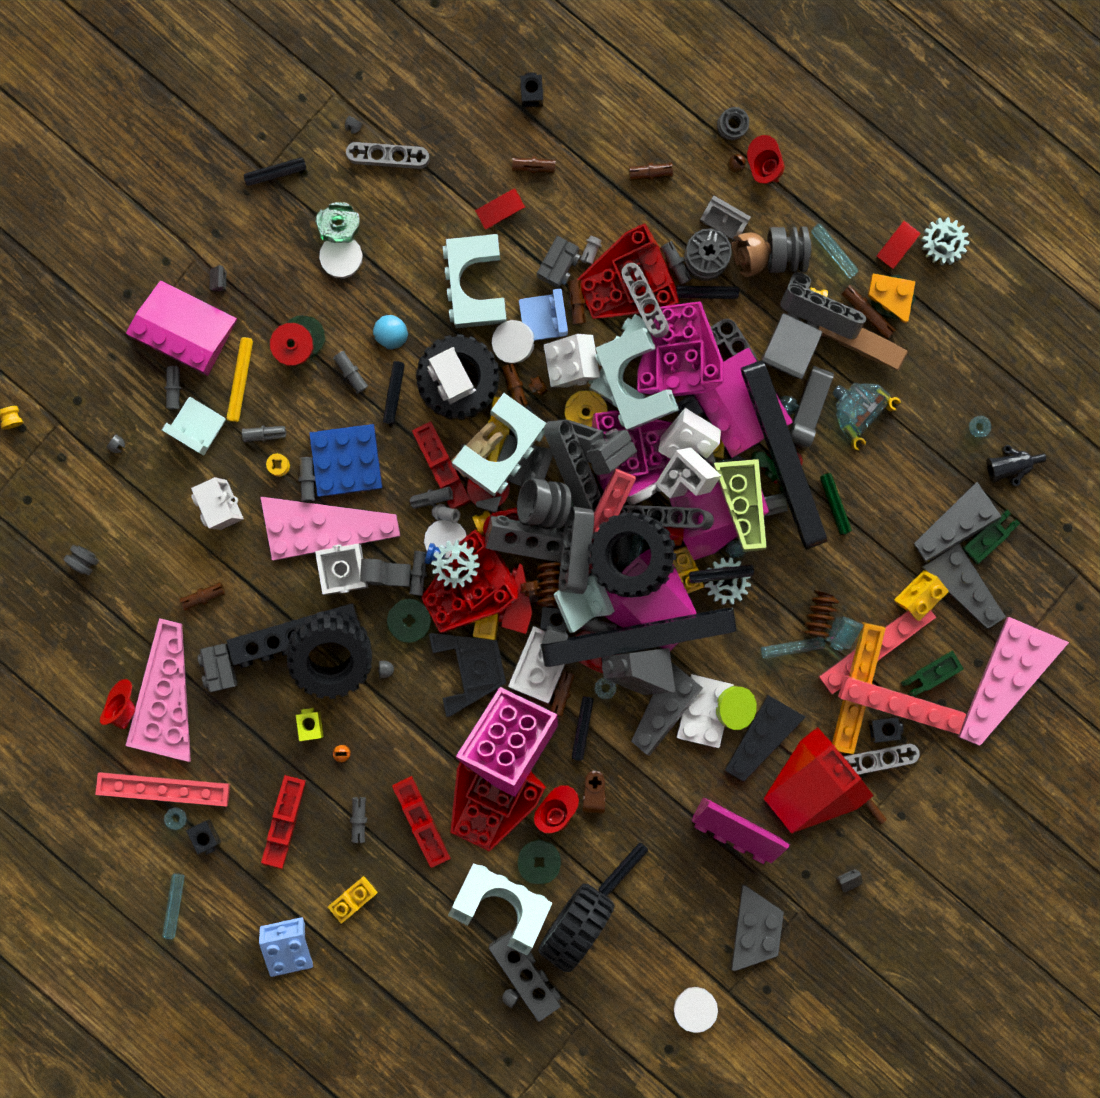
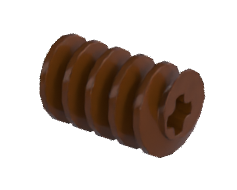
(549, 585)
(821, 614)

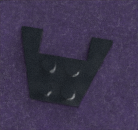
(478, 664)

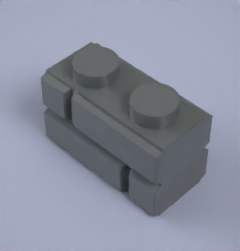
(558, 262)
(611, 451)
(217, 668)

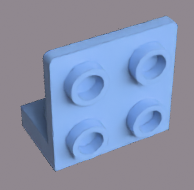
(545, 315)
(285, 947)

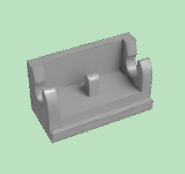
(725, 218)

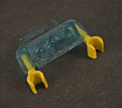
(860, 407)

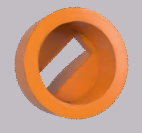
(341, 748)

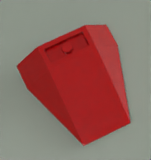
(603, 281)
(485, 596)
(815, 785)
(487, 813)

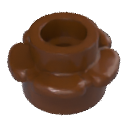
(537, 386)
(530, 588)

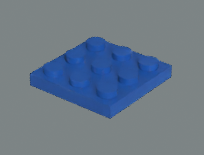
(346, 460)

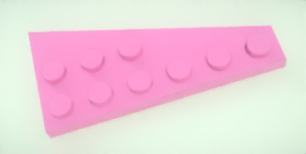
(307, 527)
(1013, 668)
(161, 708)

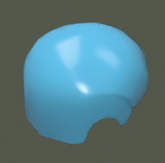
(390, 332)

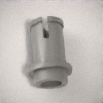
(591, 249)
(441, 512)

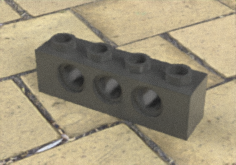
(519, 544)
(541, 1006)

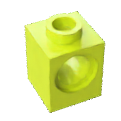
(316, 732)

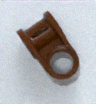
(594, 796)

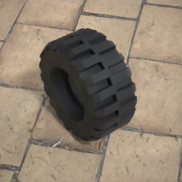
(487, 378)
(603, 549)
(329, 680)
(576, 928)

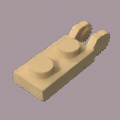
(481, 444)

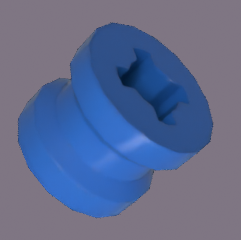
(431, 550)

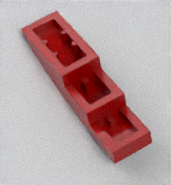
(441, 464)
(283, 822)
(421, 822)

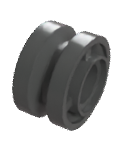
(739, 116)
(81, 560)

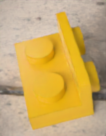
(921, 594)

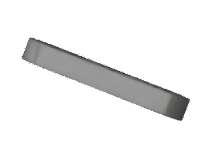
(388, 151)
(642, 301)
(877, 761)

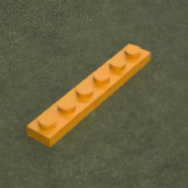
(862, 669)

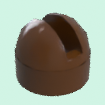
(733, 164)

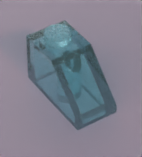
(843, 633)

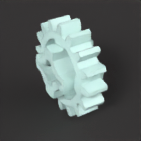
(943, 232)
(456, 554)
(733, 589)

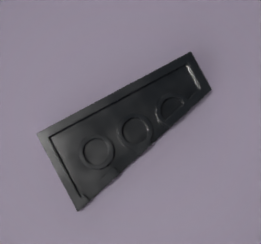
(767, 730)

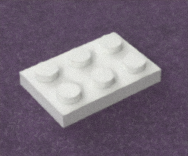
(531, 674)
(700, 719)

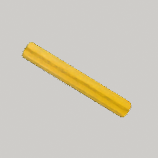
(239, 379)

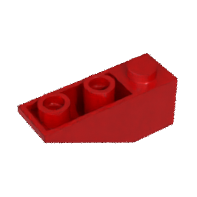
(518, 614)

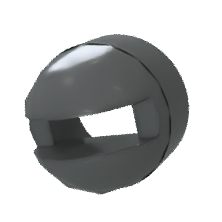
(355, 124)
(115, 442)
(385, 669)
(510, 997)

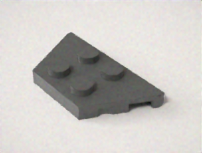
(756, 930)

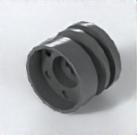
(791, 249)
(707, 267)
(544, 503)

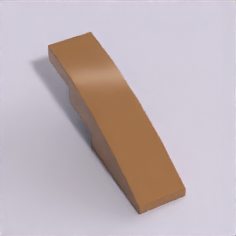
(871, 347)

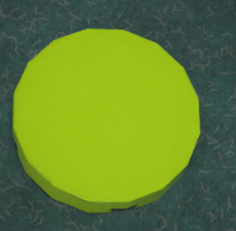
(736, 707)

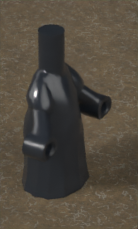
(1019, 464)

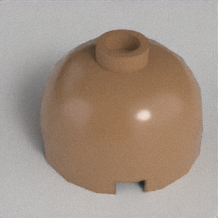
(750, 253)

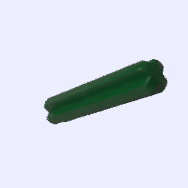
(835, 503)

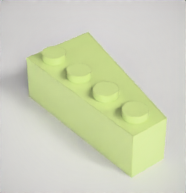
(743, 497)

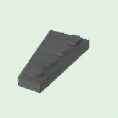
(964, 519)
(965, 585)
(665, 711)

